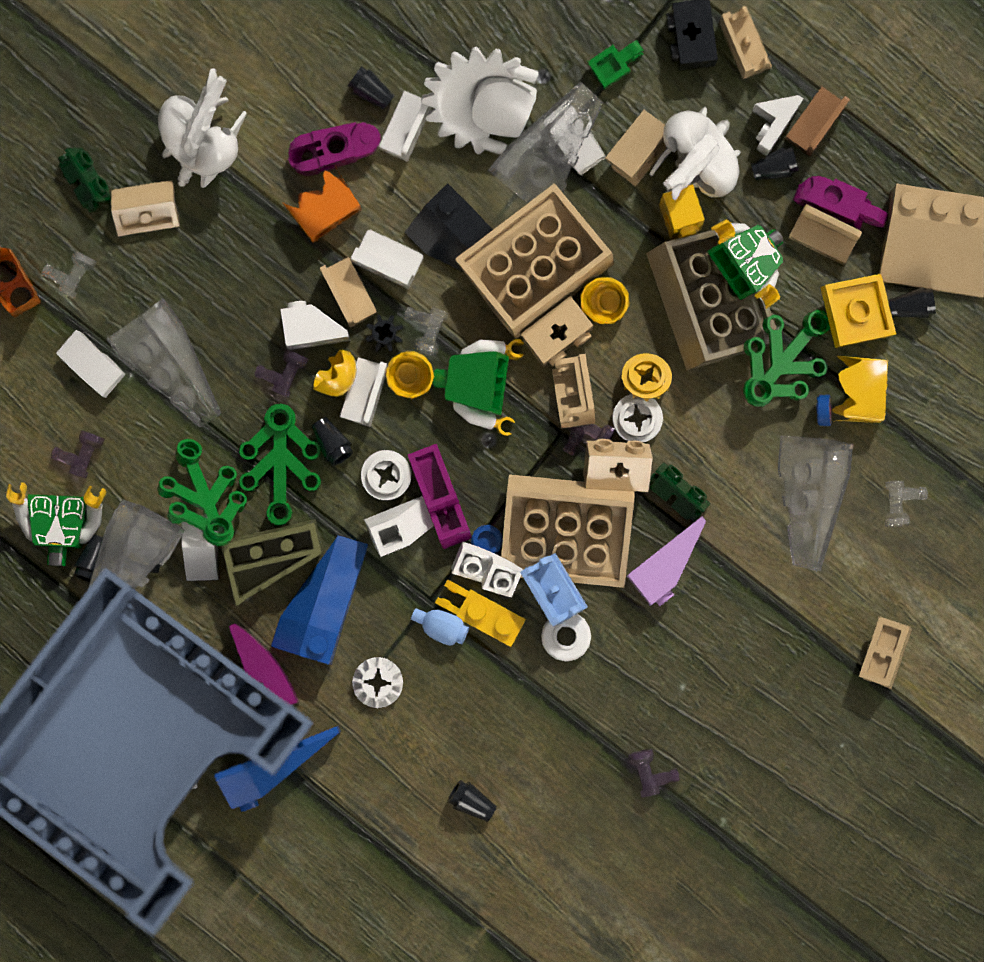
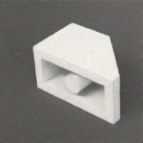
(309, 327)
(199, 555)

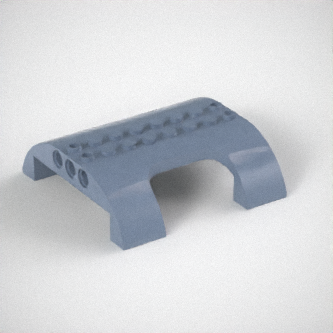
(118, 734)

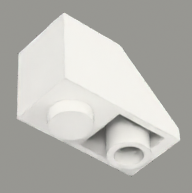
(399, 526)

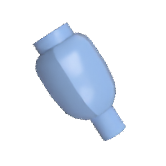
(441, 626)

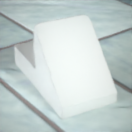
(779, 113)

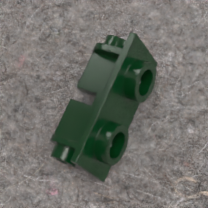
(79, 166)
(688, 497)

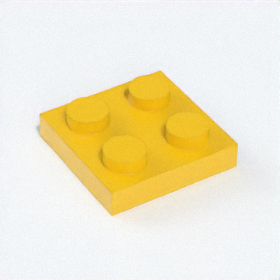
(858, 310)

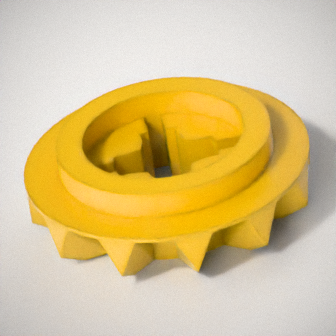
(642, 365)

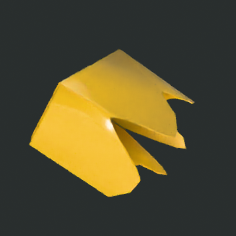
(866, 386)

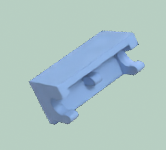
(554, 589)

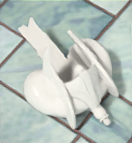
(189, 137)
(703, 154)

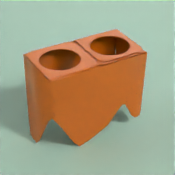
(325, 209)
(20, 280)

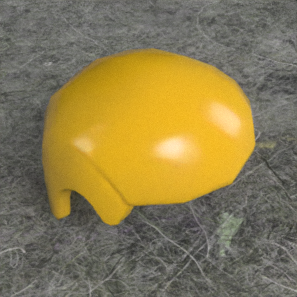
(605, 300)
(409, 374)
(339, 377)

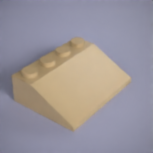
(934, 241)
(535, 260)
(578, 524)

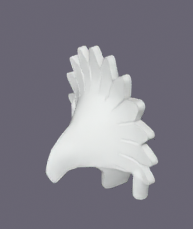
(480, 99)

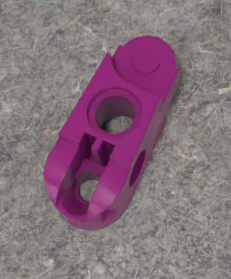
(359, 140)
(839, 201)

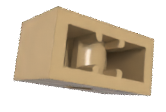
(539, 335)
(605, 474)

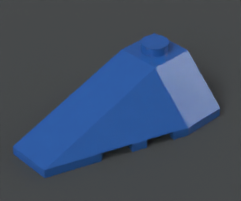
(319, 609)
(250, 781)

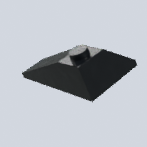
(447, 227)

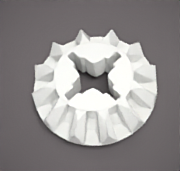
(649, 427)
(383, 460)
(388, 693)

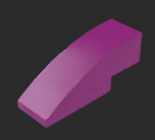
(439, 496)
(262, 665)

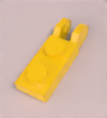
(484, 614)

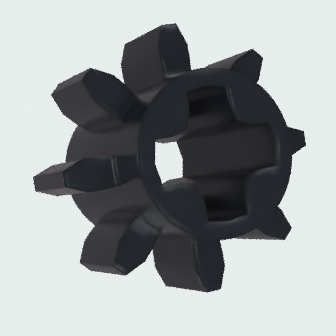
(387, 342)

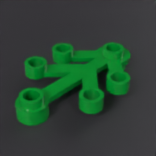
(782, 360)
(280, 458)
(202, 497)

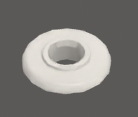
(563, 652)

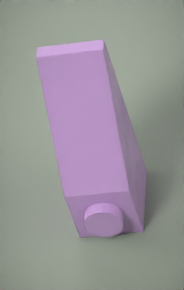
(663, 569)

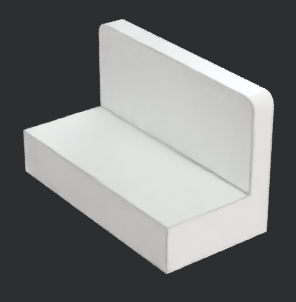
(405, 126)
(387, 259)
(365, 392)

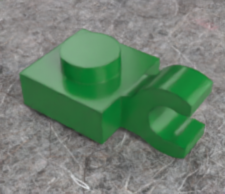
(612, 65)

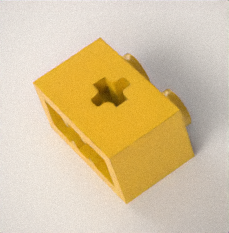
(683, 215)

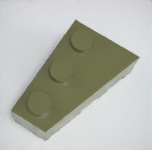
(268, 555)

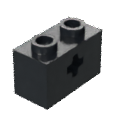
(698, 17)

